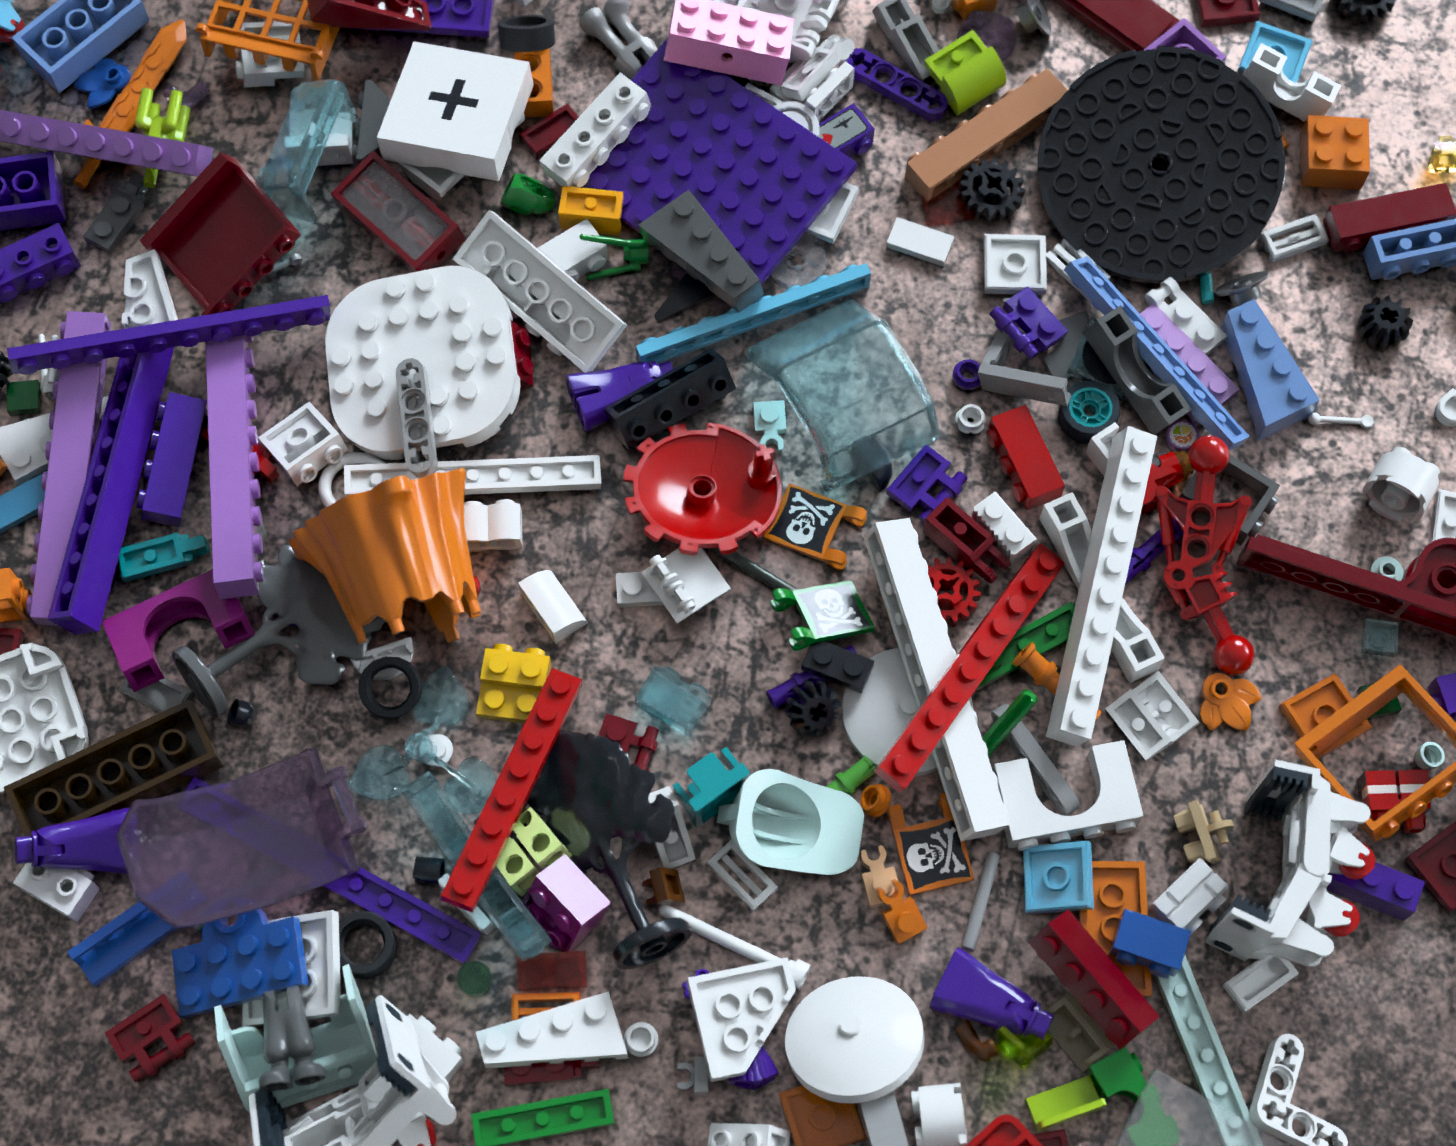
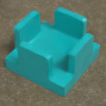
(711, 786)

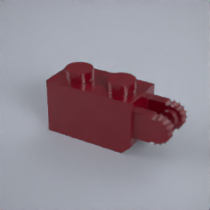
(964, 539)

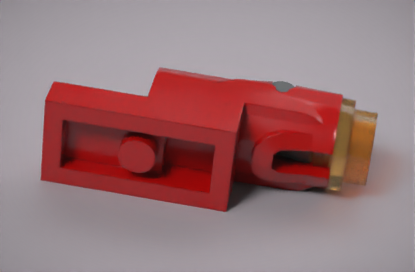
(1165, 471)

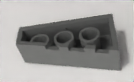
(698, 245)

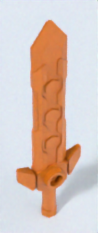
(148, 74)

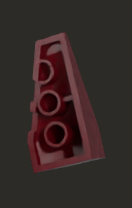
(371, 14)

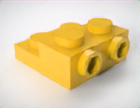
(511, 682)

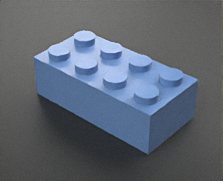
(77, 36)

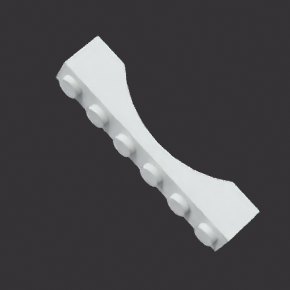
(1070, 535)

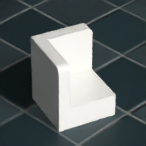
(1100, 446)

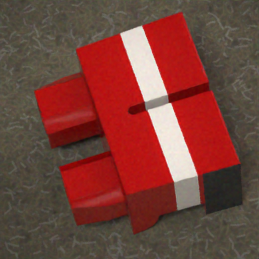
(1387, 789)

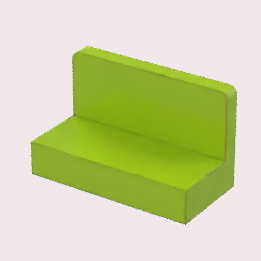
(1064, 1104)

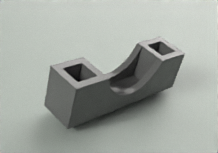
(1116, 345)

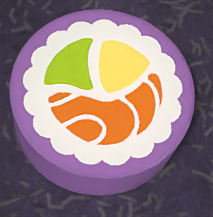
(1181, 435)

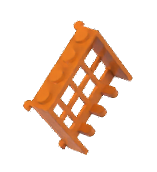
(261, 44)

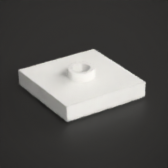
(1014, 263)

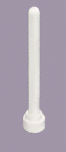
(798, 969)

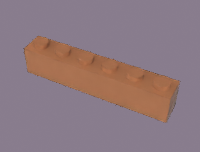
(985, 135)

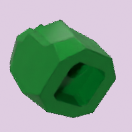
(527, 195)

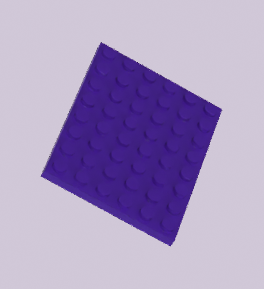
(733, 151)

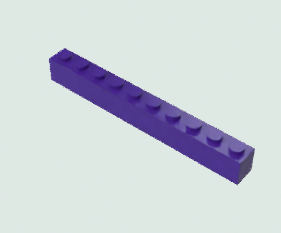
(109, 492)

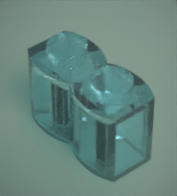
(673, 700)

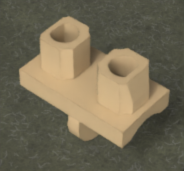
(1195, 818)

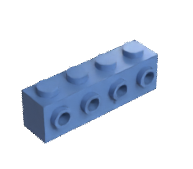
(1411, 250)

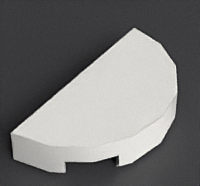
(401, 648)

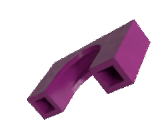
(139, 627)

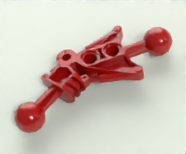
(1206, 593)

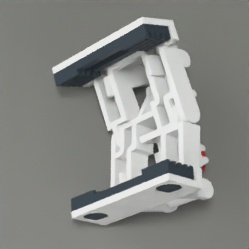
(1309, 819)
(382, 1108)

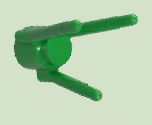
(634, 251)

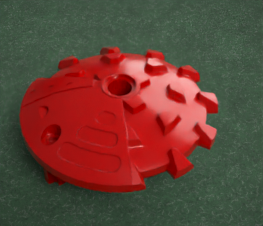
(718, 462)

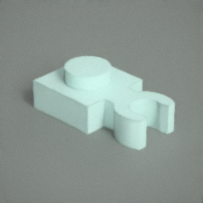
(770, 421)

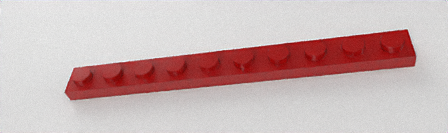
(968, 668)

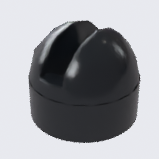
(241, 713)

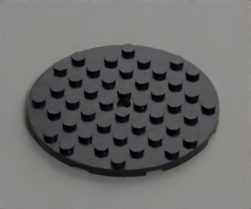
(1151, 222)

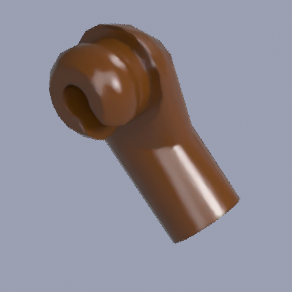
(973, 1044)

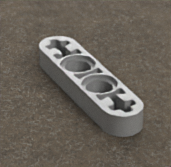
(415, 418)
(1040, 766)

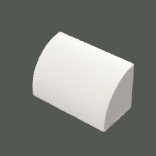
(551, 605)

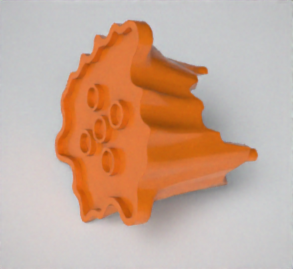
(395, 546)

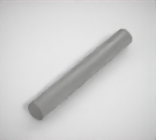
(980, 901)

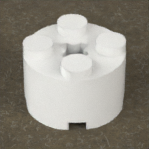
(1401, 485)
(940, 1115)

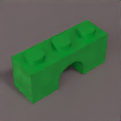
(1118, 1076)

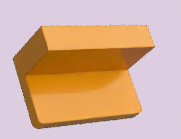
(599, 206)

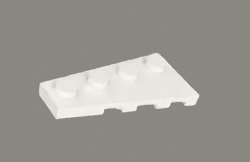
(25, 445)
(565, 1033)

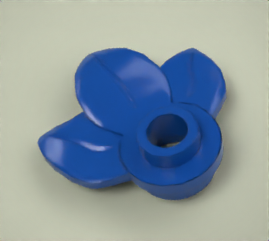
(103, 82)

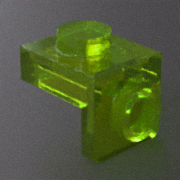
(1020, 1048)

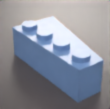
(1266, 371)

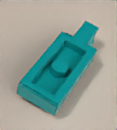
(160, 555)

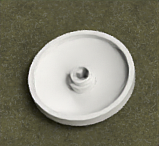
(882, 710)
(854, 1039)

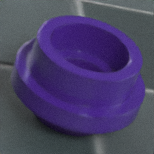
(966, 366)

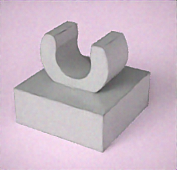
(699, 1077)

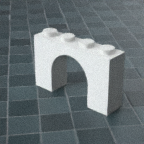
(1115, 804)

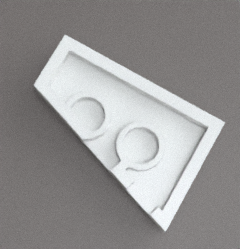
(146, 292)

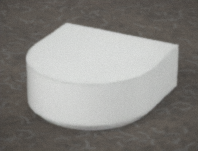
(1446, 409)

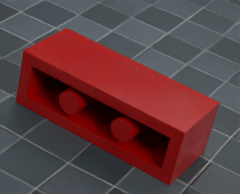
(1025, 457)

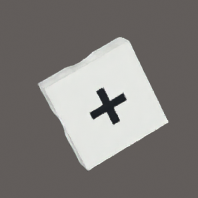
(455, 110)

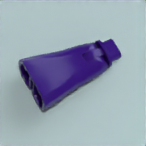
(598, 389)
(75, 845)
(981, 995)

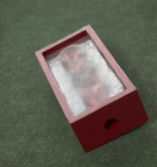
(397, 215)

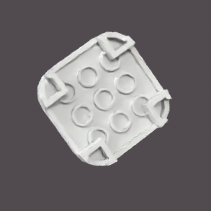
(37, 713)

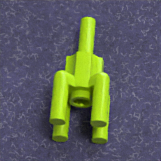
(171, 127)

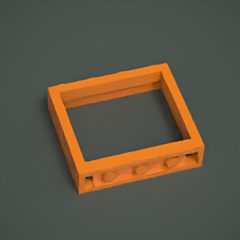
(1356, 712)

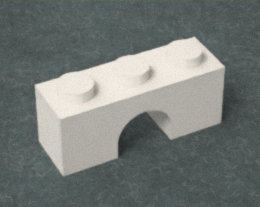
(1298, 99)

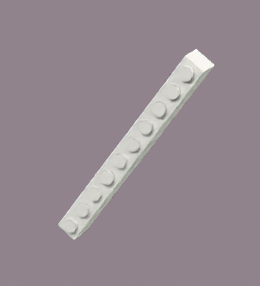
(1101, 587)
(927, 654)

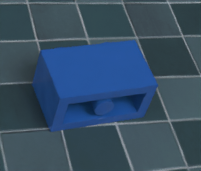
(1149, 944)

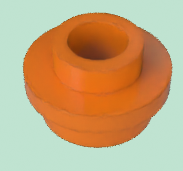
(875, 800)

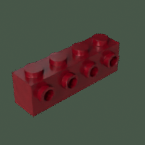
(1353, 223)
(1093, 979)

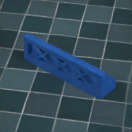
(119, 942)

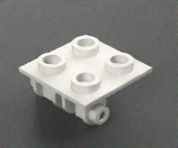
(685, 582)

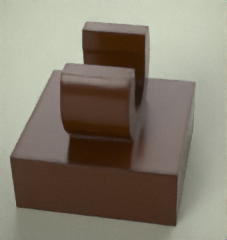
(665, 886)

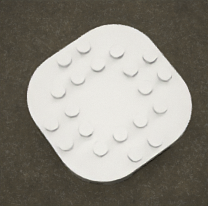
(447, 322)

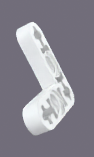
(1279, 1100)

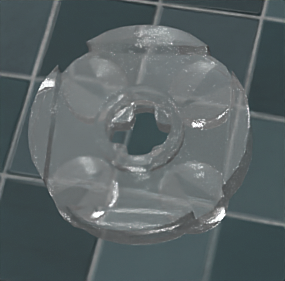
(813, 259)

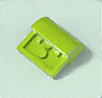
(966, 71)

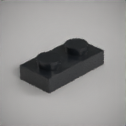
(838, 665)

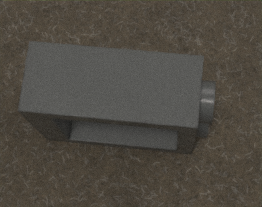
(1253, 480)

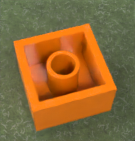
(1334, 152)

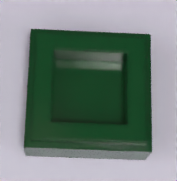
(23, 397)

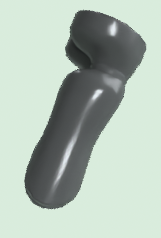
(286, 1036)

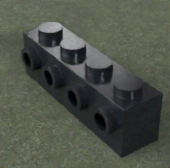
(670, 398)

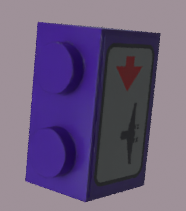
(848, 131)

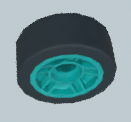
(1101, 403)

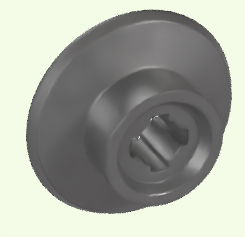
(1034, 16)
(1243, 288)

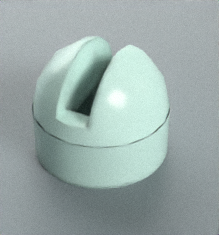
(1429, 756)

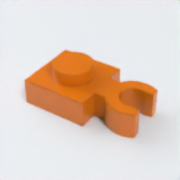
(902, 915)

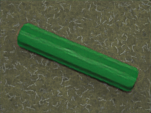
(1009, 720)

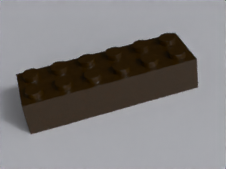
(113, 773)

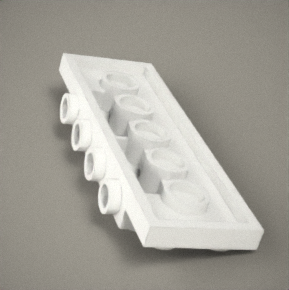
(541, 293)

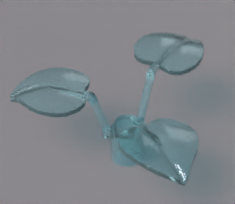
(381, 769)

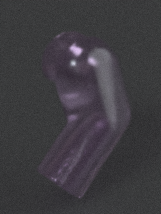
(192, 96)

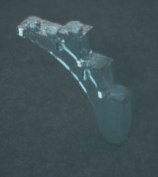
(498, 899)

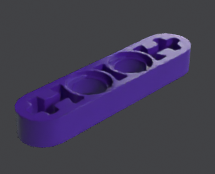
(899, 80)

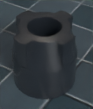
(428, 870)

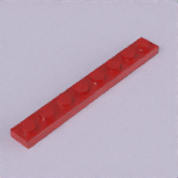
(511, 791)

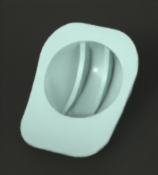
(794, 824)

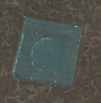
(1380, 637)

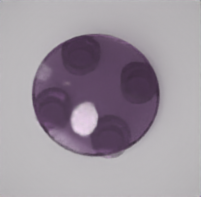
(992, 30)

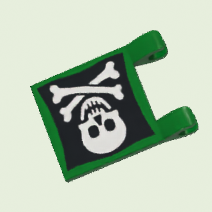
(827, 611)

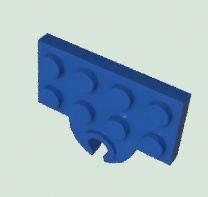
(239, 963)

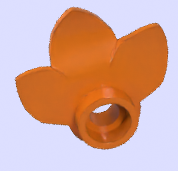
(1231, 706)

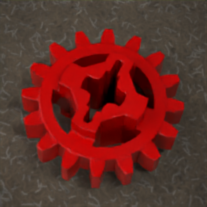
(956, 580)

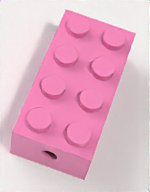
(729, 40)

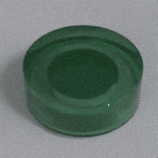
(474, 978)

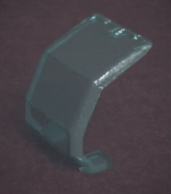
(850, 390)

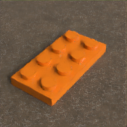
(1116, 888)

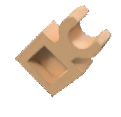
(877, 877)

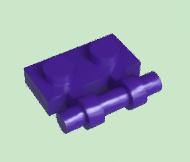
(1033, 318)
(919, 478)

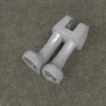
(615, 12)

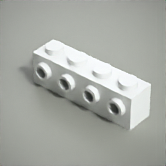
(596, 132)

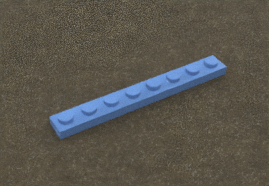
(1158, 354)

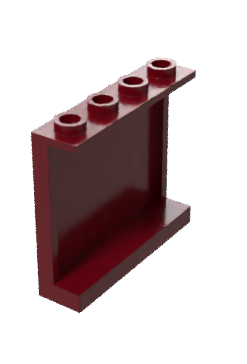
(221, 235)

